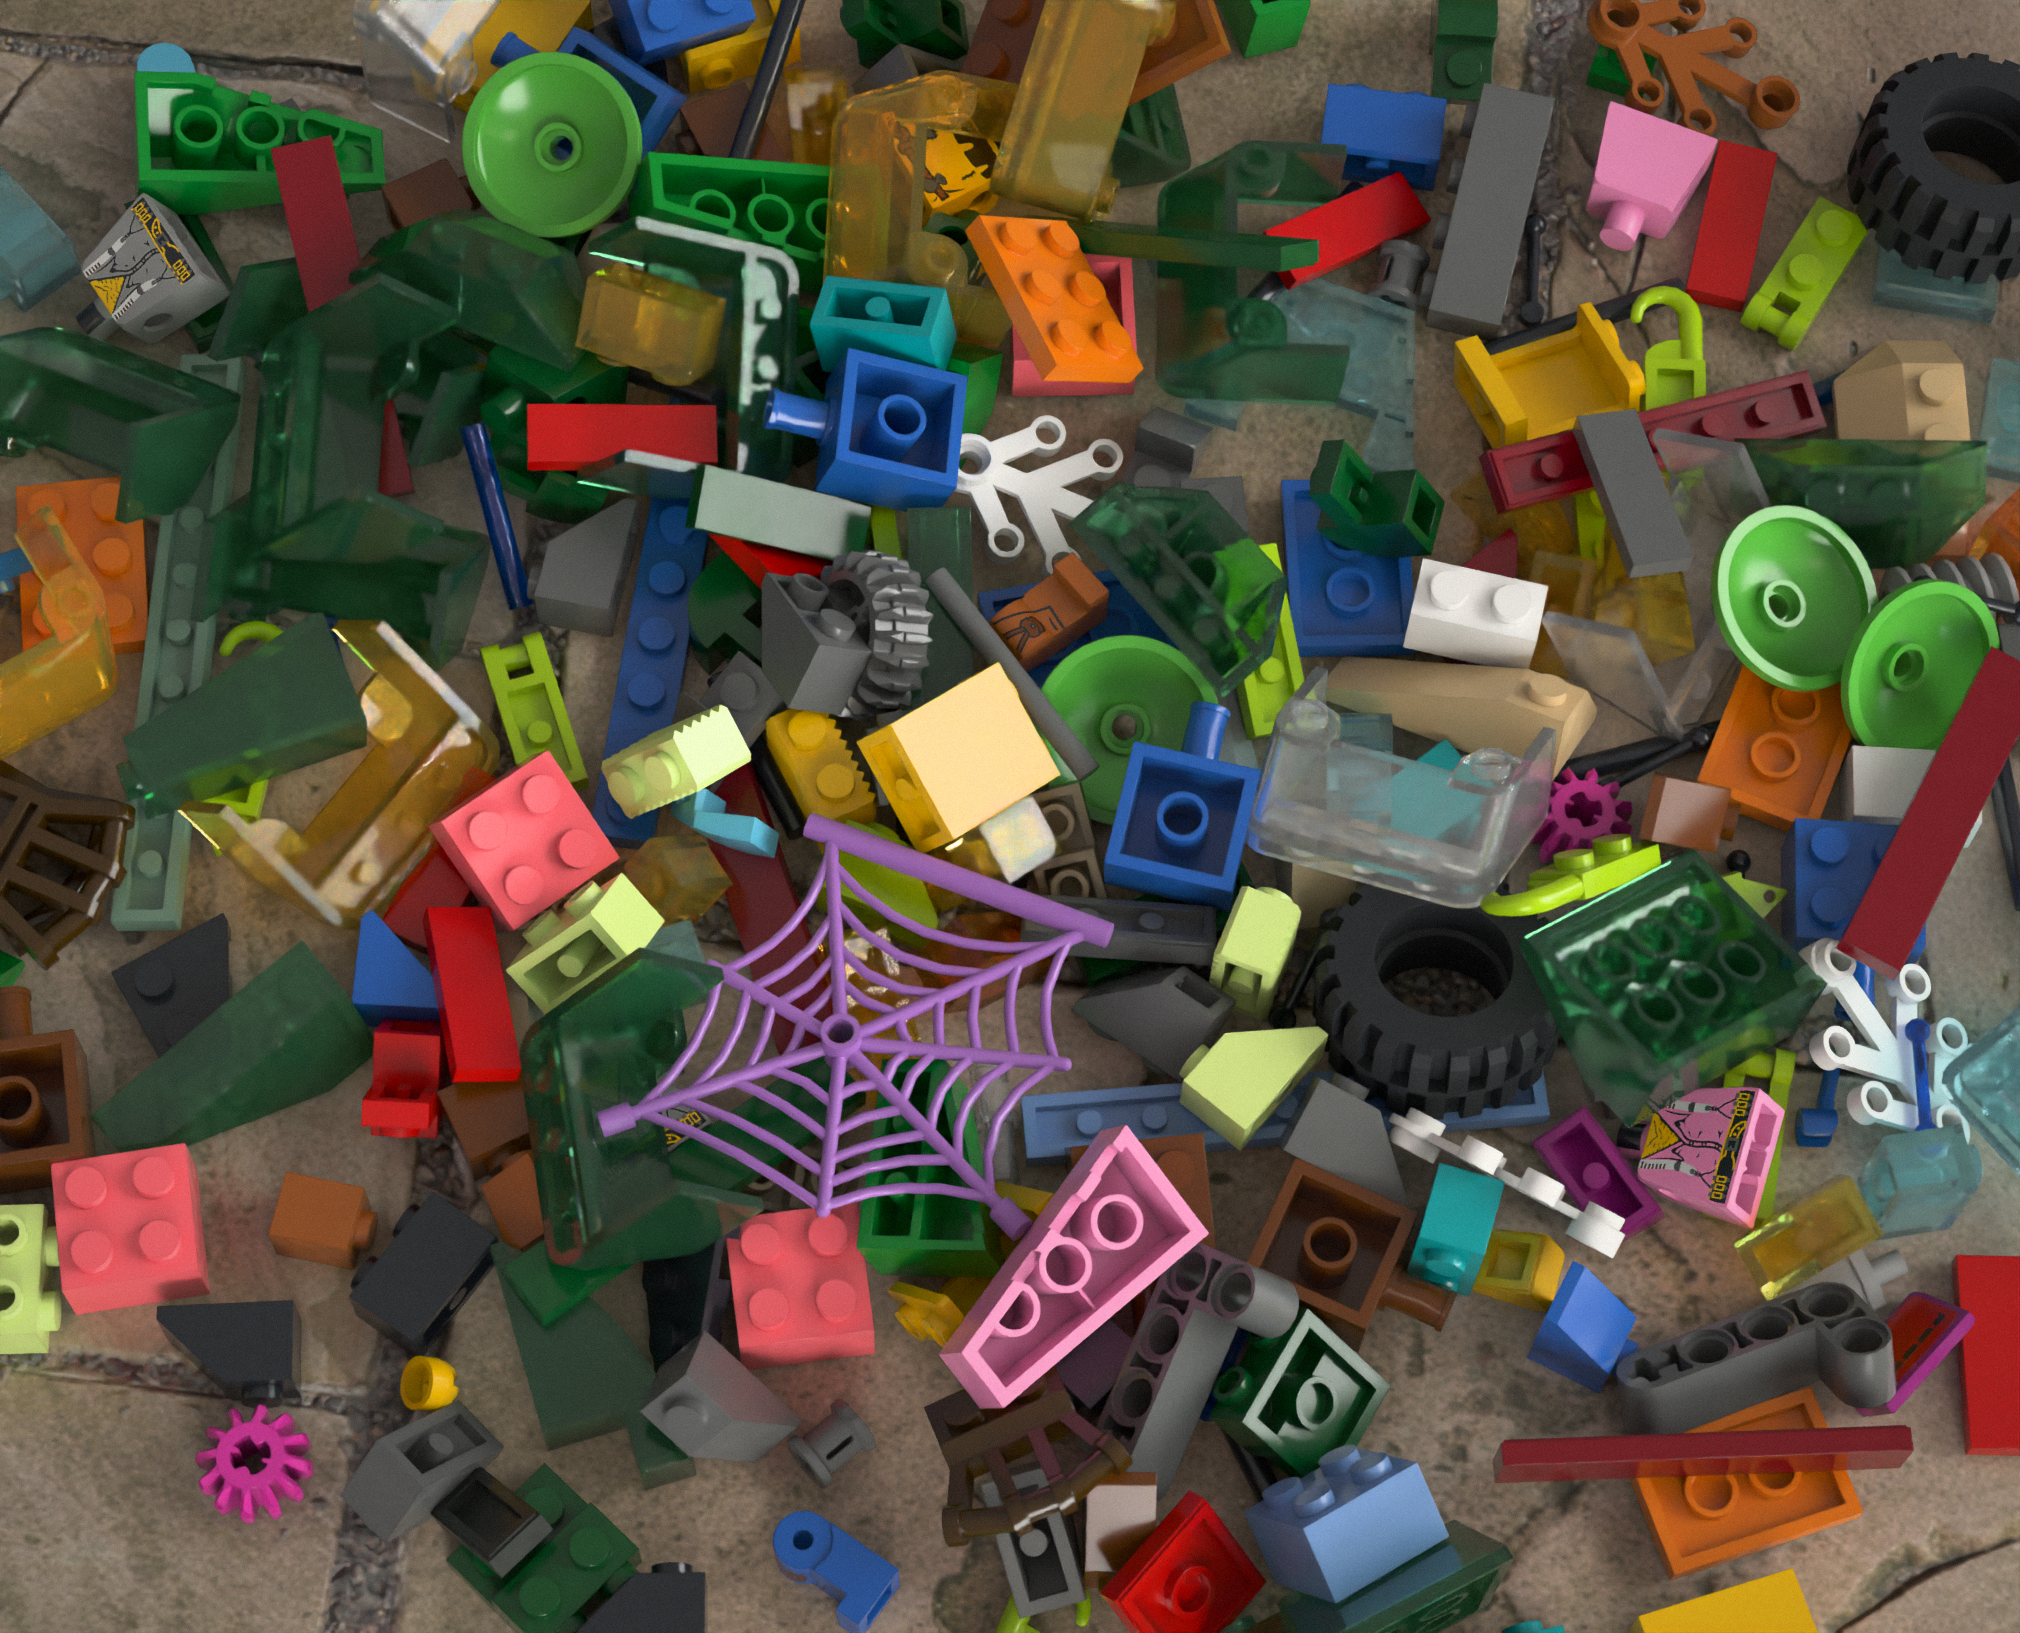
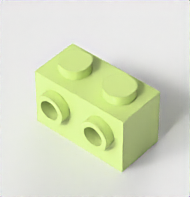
(583, 941)
(26, 1276)

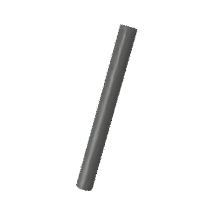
(993, 651)

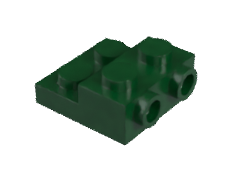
(1298, 1396)
(564, 1573)

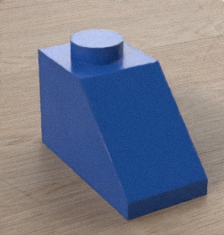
(1584, 1331)

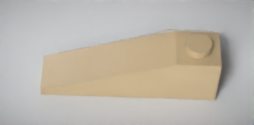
(1467, 703)

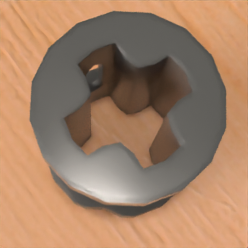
(1399, 276)
(831, 1443)

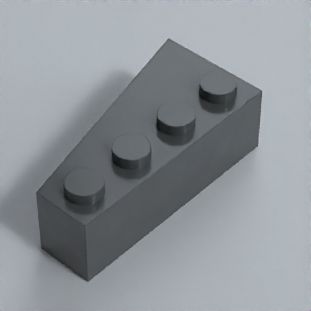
(1488, 212)

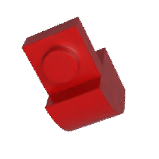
(407, 1075)

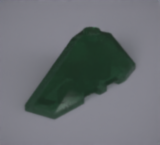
(258, 1053)

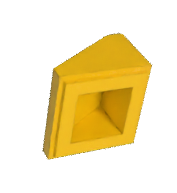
(1520, 1269)

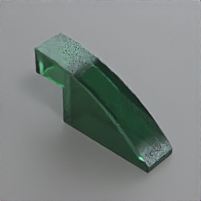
(589, 1380)

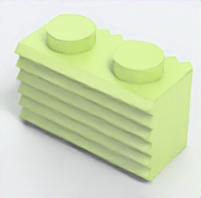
(675, 761)
(1255, 949)

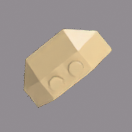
(1905, 395)

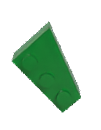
(927, 1231)

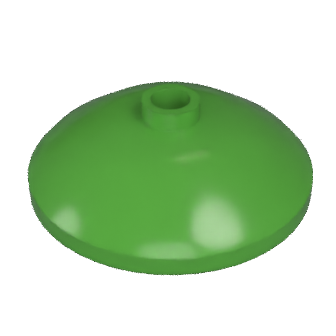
(515, 136)
(1812, 582)
(1914, 663)
(1116, 679)

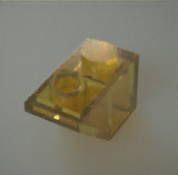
(997, 848)
(677, 876)

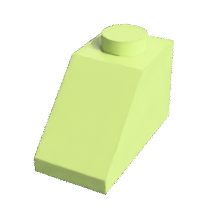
(1248, 1077)

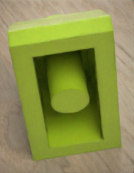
(896, 890)

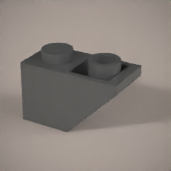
(809, 644)
(1158, 1015)

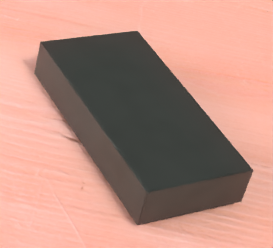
(491, 1521)

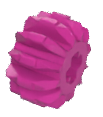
(1585, 806)
(229, 1473)

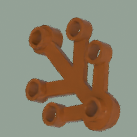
(1684, 61)

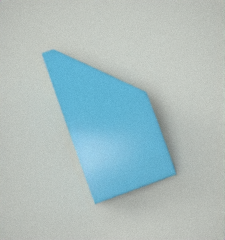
(705, 815)

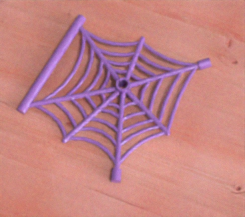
(842, 1027)

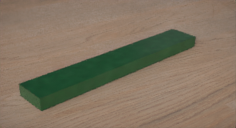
(1192, 245)
(555, 1289)

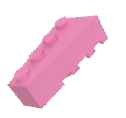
(1077, 1265)

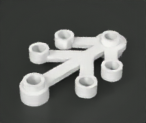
(1037, 492)
(1890, 1050)
(1422, 1134)

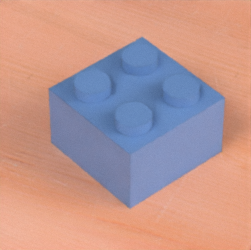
(1345, 1522)

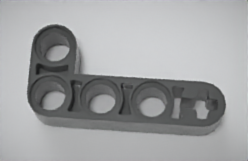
(1182, 1350)
(1759, 1355)

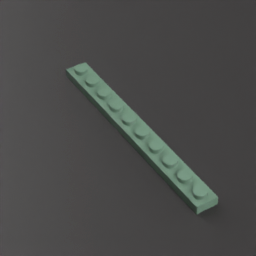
(173, 666)

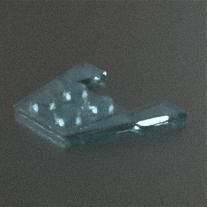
(1377, 373)

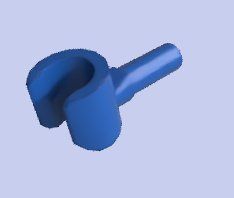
(1817, 1125)

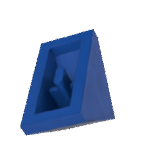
(390, 978)

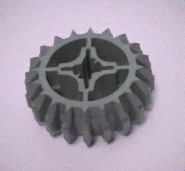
(892, 620)

